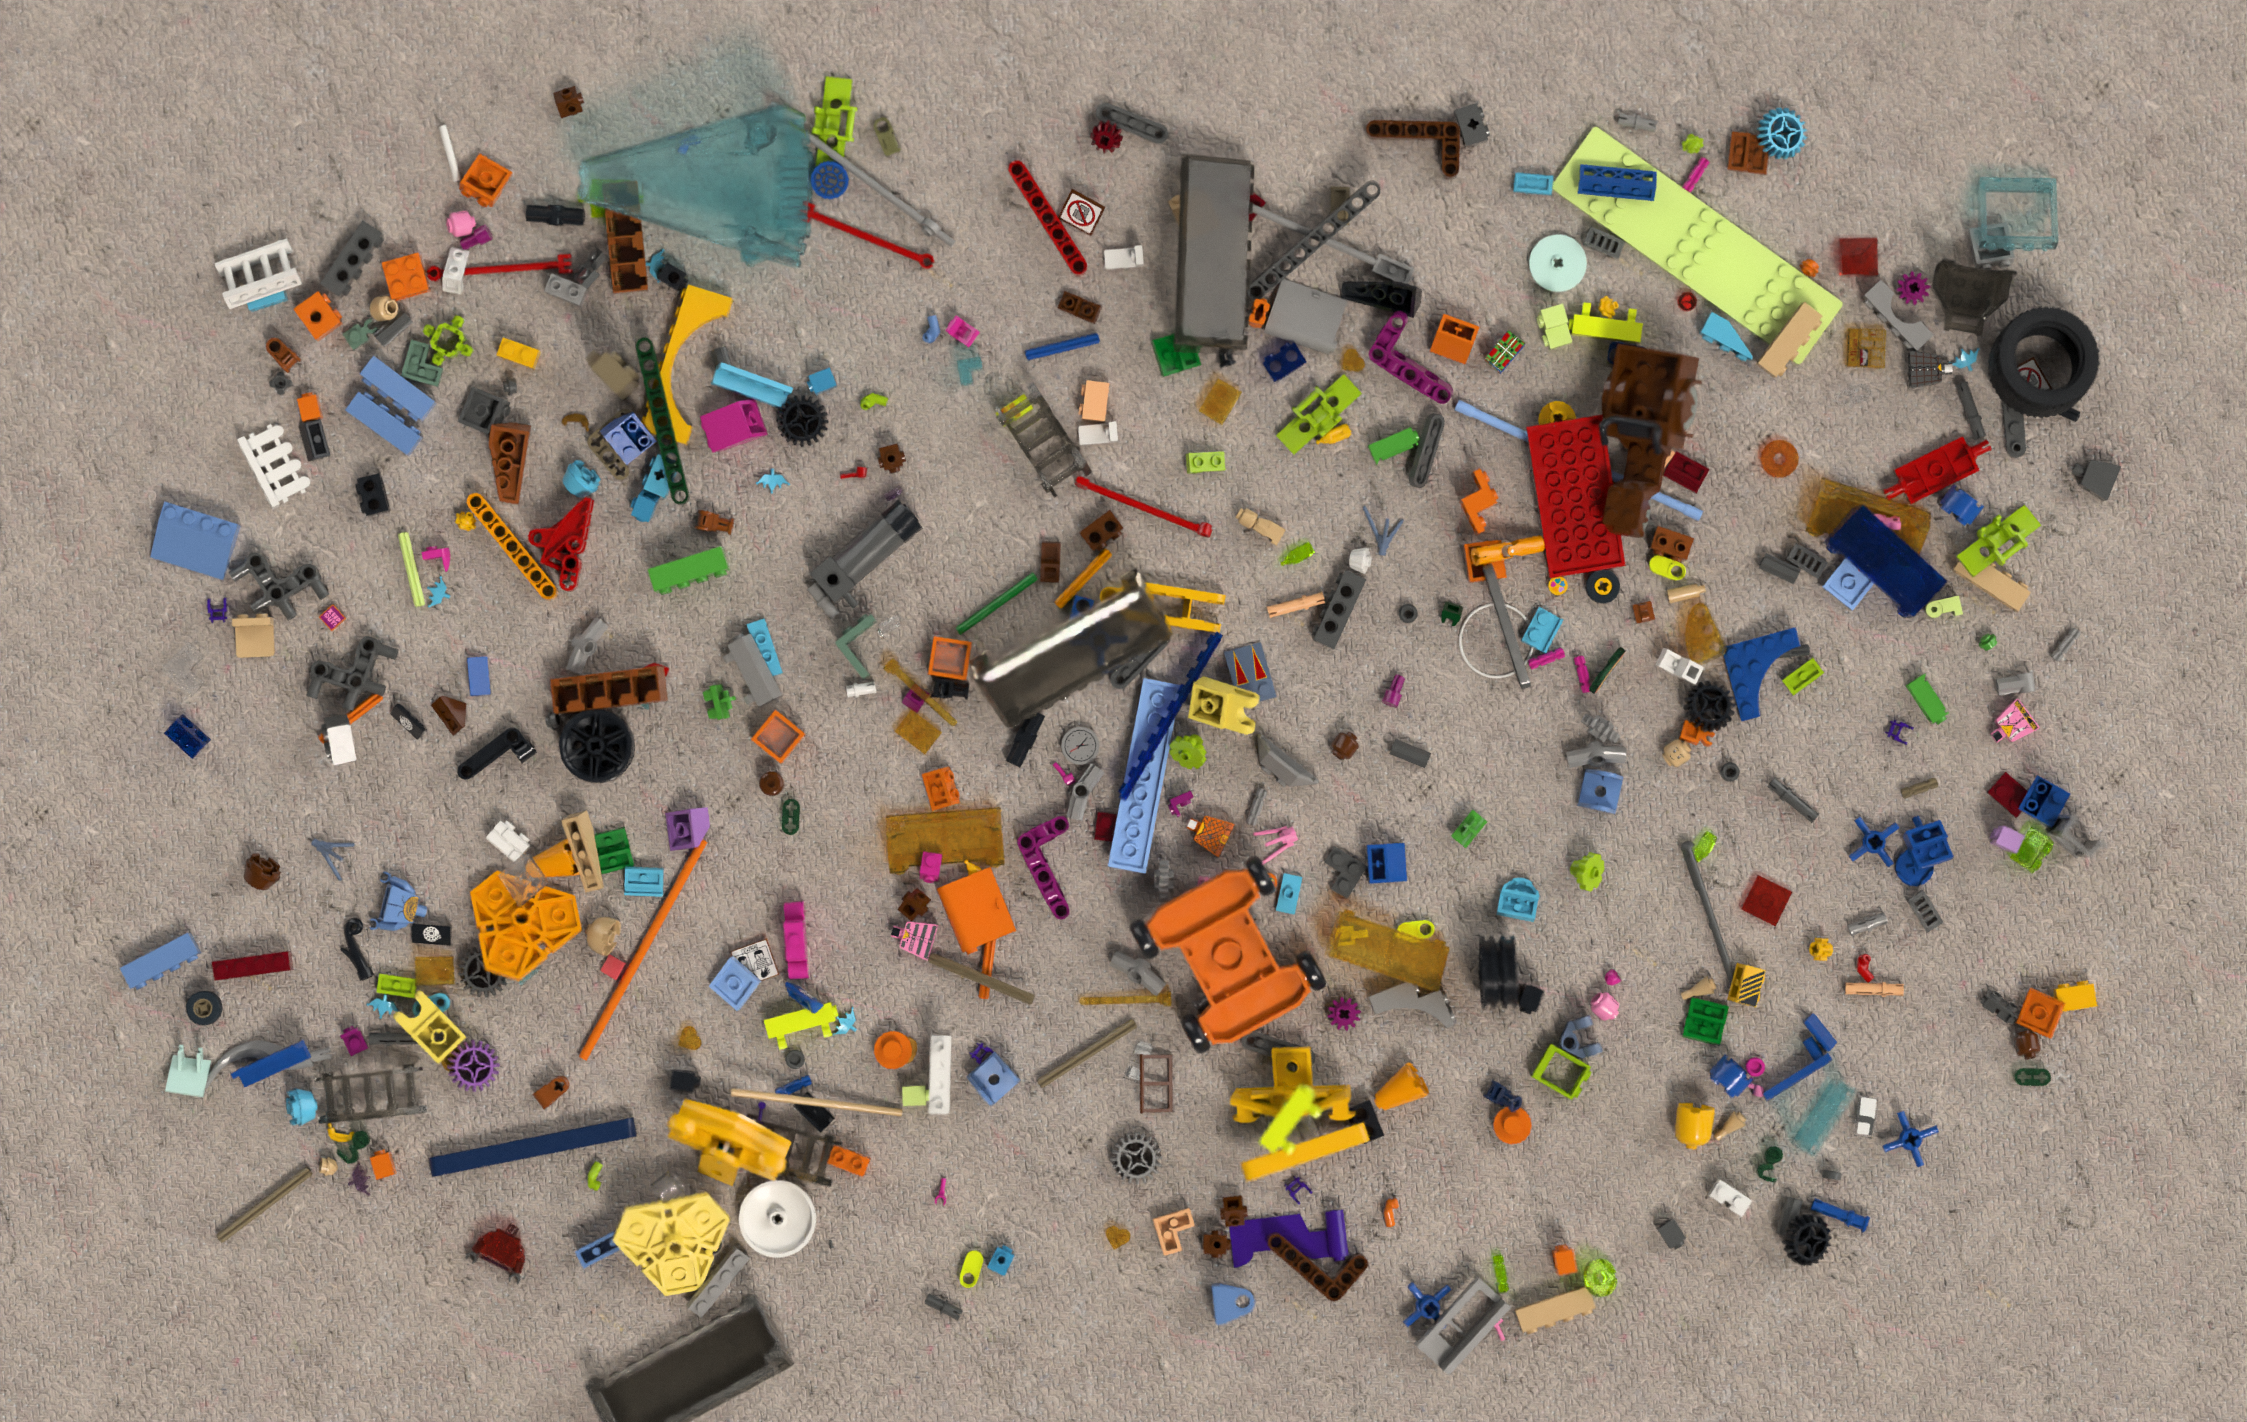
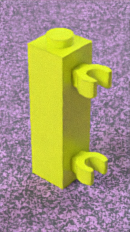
(1605, 328)
(800, 1020)
(1288, 1117)

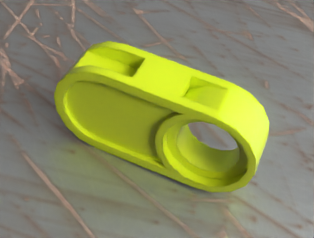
(1662, 566)
(1414, 928)
(973, 1265)

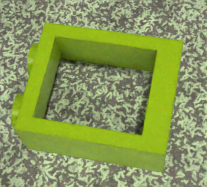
(1544, 1061)

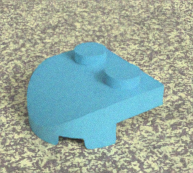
(1518, 900)

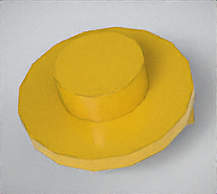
(1555, 412)

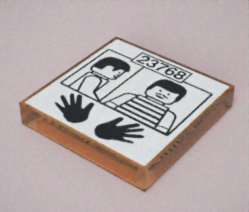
(757, 959)

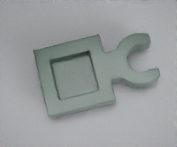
(357, 336)

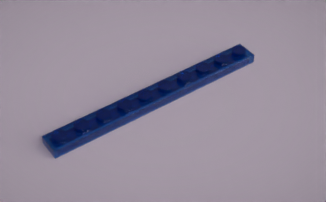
(1165, 723)

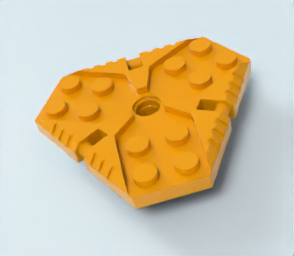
(514, 946)

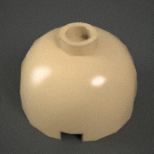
(602, 934)

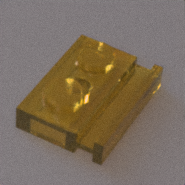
(1220, 401)
(918, 732)
(434, 971)

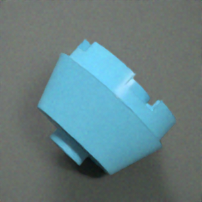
(580, 480)
(301, 1106)

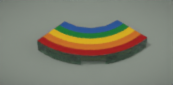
(1603, 675)

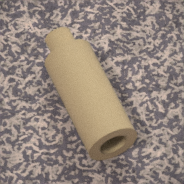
(1685, 592)

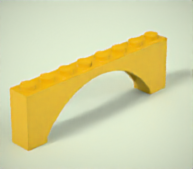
(697, 309)

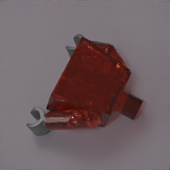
(501, 1250)

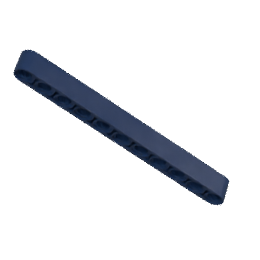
(532, 1147)

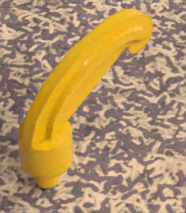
(338, 1136)

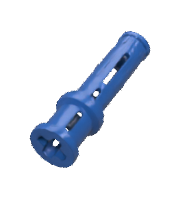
(1849, 1217)

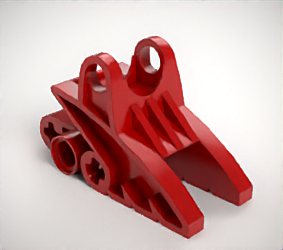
(561, 536)

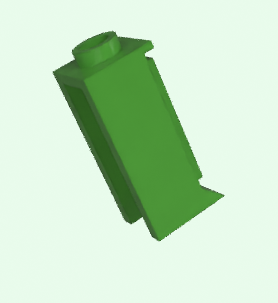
(1393, 445)
(1927, 700)

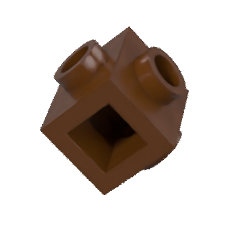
(568, 102)
(891, 451)
(914, 904)
(1233, 1211)
(1209, 1239)

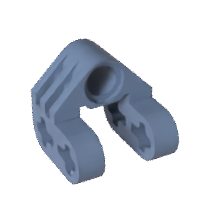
(1582, 1052)

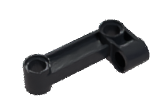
(521, 748)

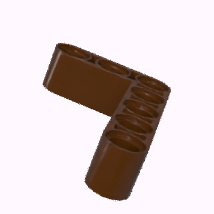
(1422, 135)
(1314, 1270)

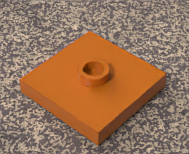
(2040, 1013)

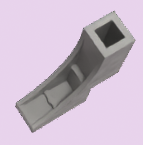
(1405, 996)

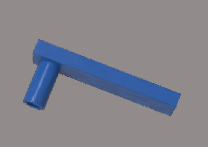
(1820, 1061)

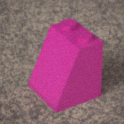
(733, 425)

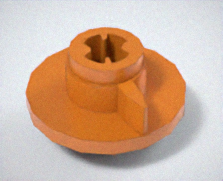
(893, 1050)
(1512, 1126)

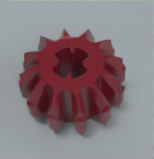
(1103, 141)

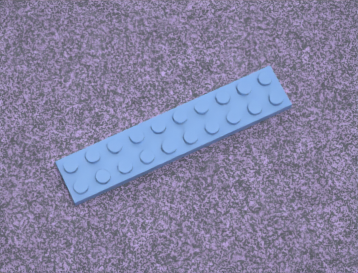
(1138, 814)

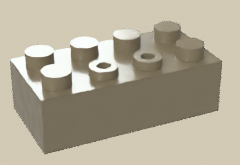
(611, 371)

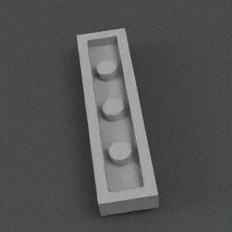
(717, 1281)

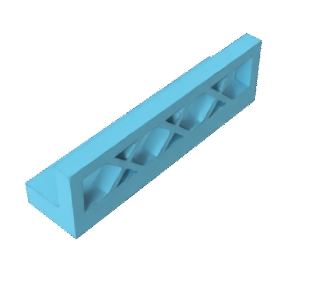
(750, 385)

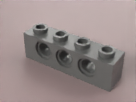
(363, 232)
(1356, 584)

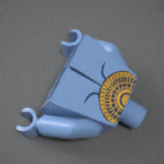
(398, 905)

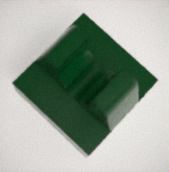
(1451, 612)

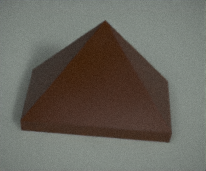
(451, 713)

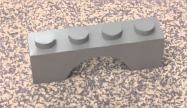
(1913, 334)

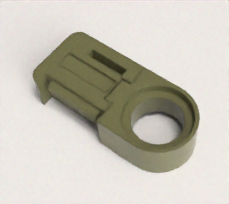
(887, 139)

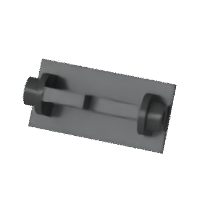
(2008, 1011)

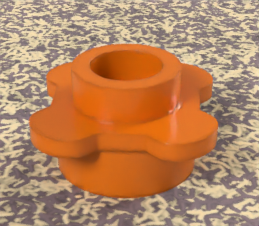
(1809, 267)

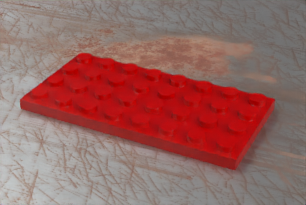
(1571, 494)

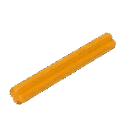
(1083, 578)

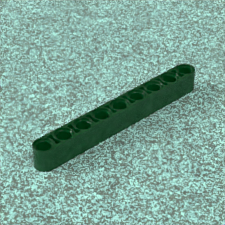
(656, 413)

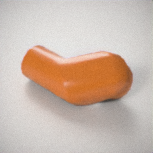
(1388, 1212)

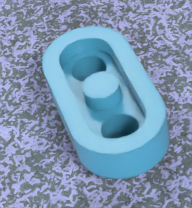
(434, 998)

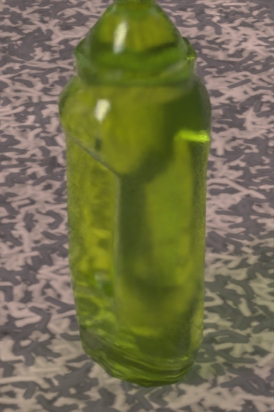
(1298, 554)
(1705, 846)

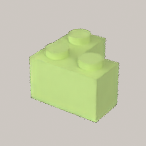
(1554, 326)

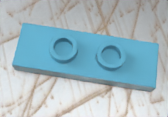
(762, 637)

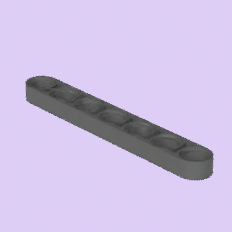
(1506, 626)

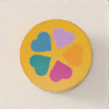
(1557, 585)

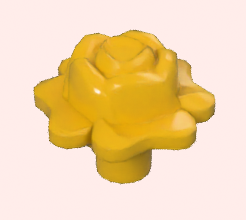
(1607, 307)
(465, 521)

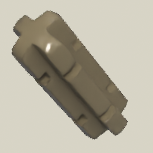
(1919, 788)

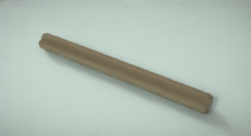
(981, 978)
(1087, 1053)
(264, 1204)

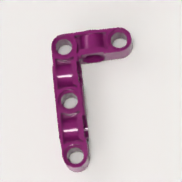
(1398, 364)
(1036, 863)

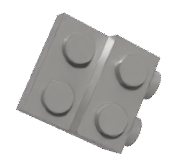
(1986, 258)

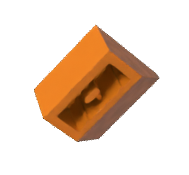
(1454, 339)
(1475, 572)

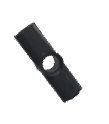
(555, 215)
(1024, 740)

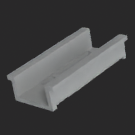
(2061, 828)
(1443, 1353)

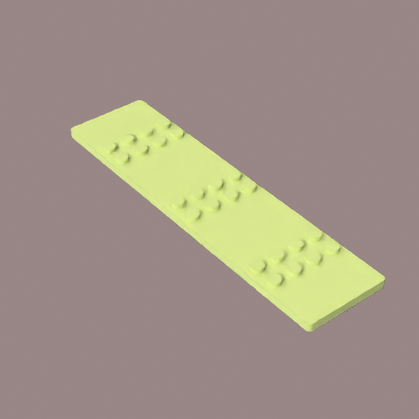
(1698, 246)

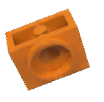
(329, 318)

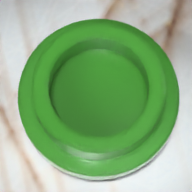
(1988, 642)

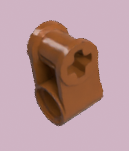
(285, 356)
(549, 1093)

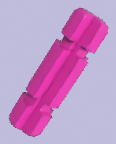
(1696, 174)
(1546, 658)
(1582, 673)

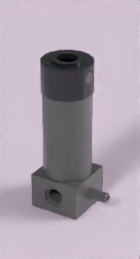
(866, 552)

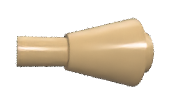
(1704, 987)
(1732, 1124)

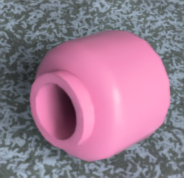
(460, 223)
(1604, 1006)

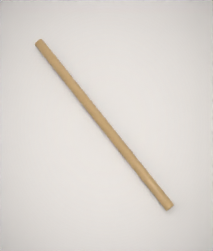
(816, 1102)

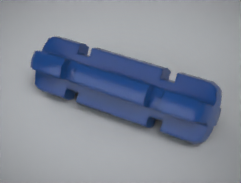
(794, 1085)

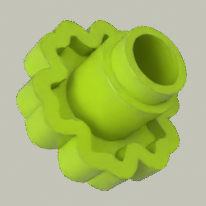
(1188, 751)
(1588, 871)

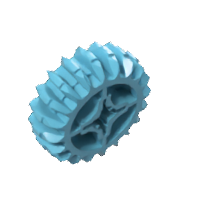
(1781, 118)

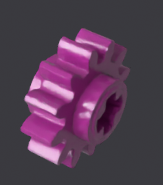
(1920, 287)
(1343, 1021)

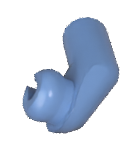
(933, 331)

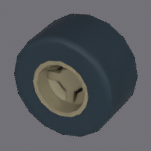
(199, 1012)

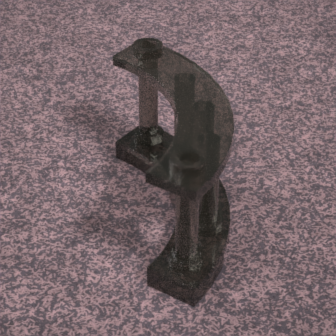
(1054, 430)
(370, 1111)
(804, 1172)

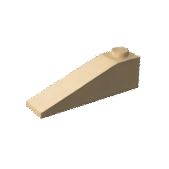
(584, 849)

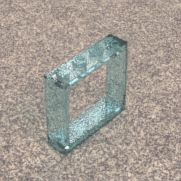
(2017, 185)
(1823, 1117)

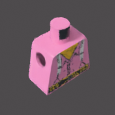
(2014, 723)

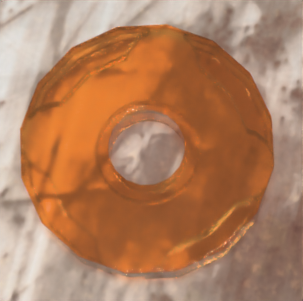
(1779, 447)

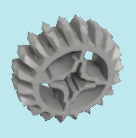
(1145, 1144)

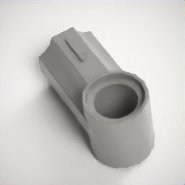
(2020, 683)

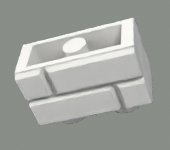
(508, 840)

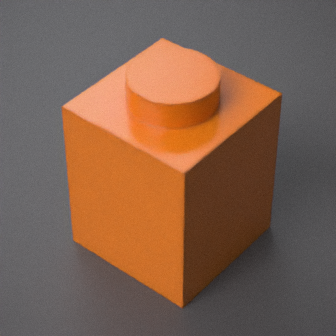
(309, 407)
(382, 1164)

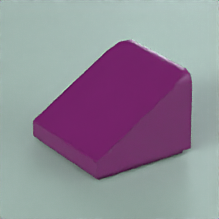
(913, 701)

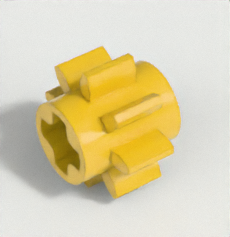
(1821, 949)

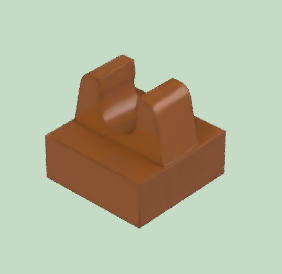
(1643, 612)

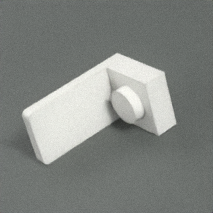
(1124, 258)
(454, 270)
(1098, 433)

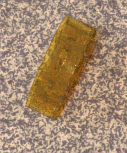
(1697, 640)

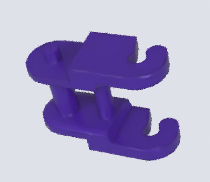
(211, 611)
(1900, 725)
(987, 1049)
(1292, 1193)

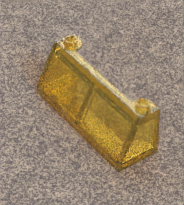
(1836, 499)
(955, 834)
(1387, 951)

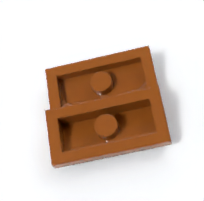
(1747, 155)

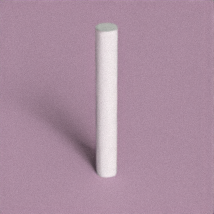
(450, 154)

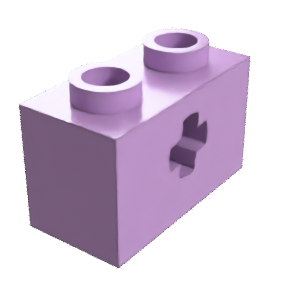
(2006, 839)

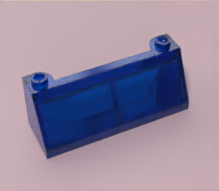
(1885, 560)

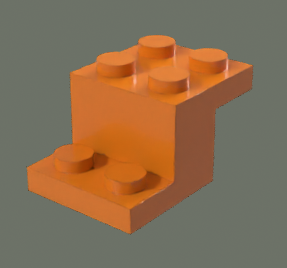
(1479, 501)

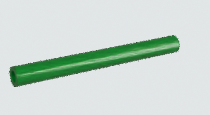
(996, 603)

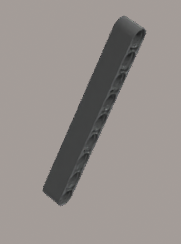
(1320, 233)

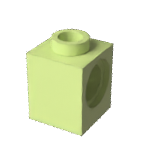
(915, 1095)

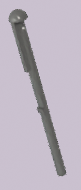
(1698, 883)

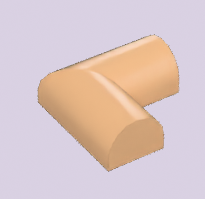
(1167, 1229)

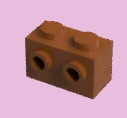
(1671, 544)

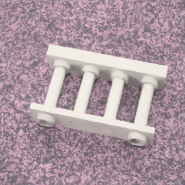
(262, 288)
(940, 1074)

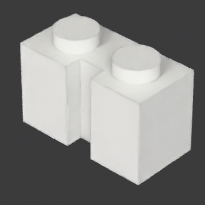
(1737, 1202)

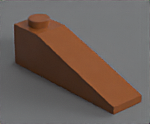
(509, 452)

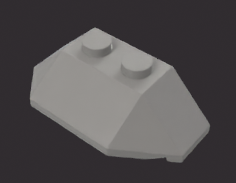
(1282, 765)

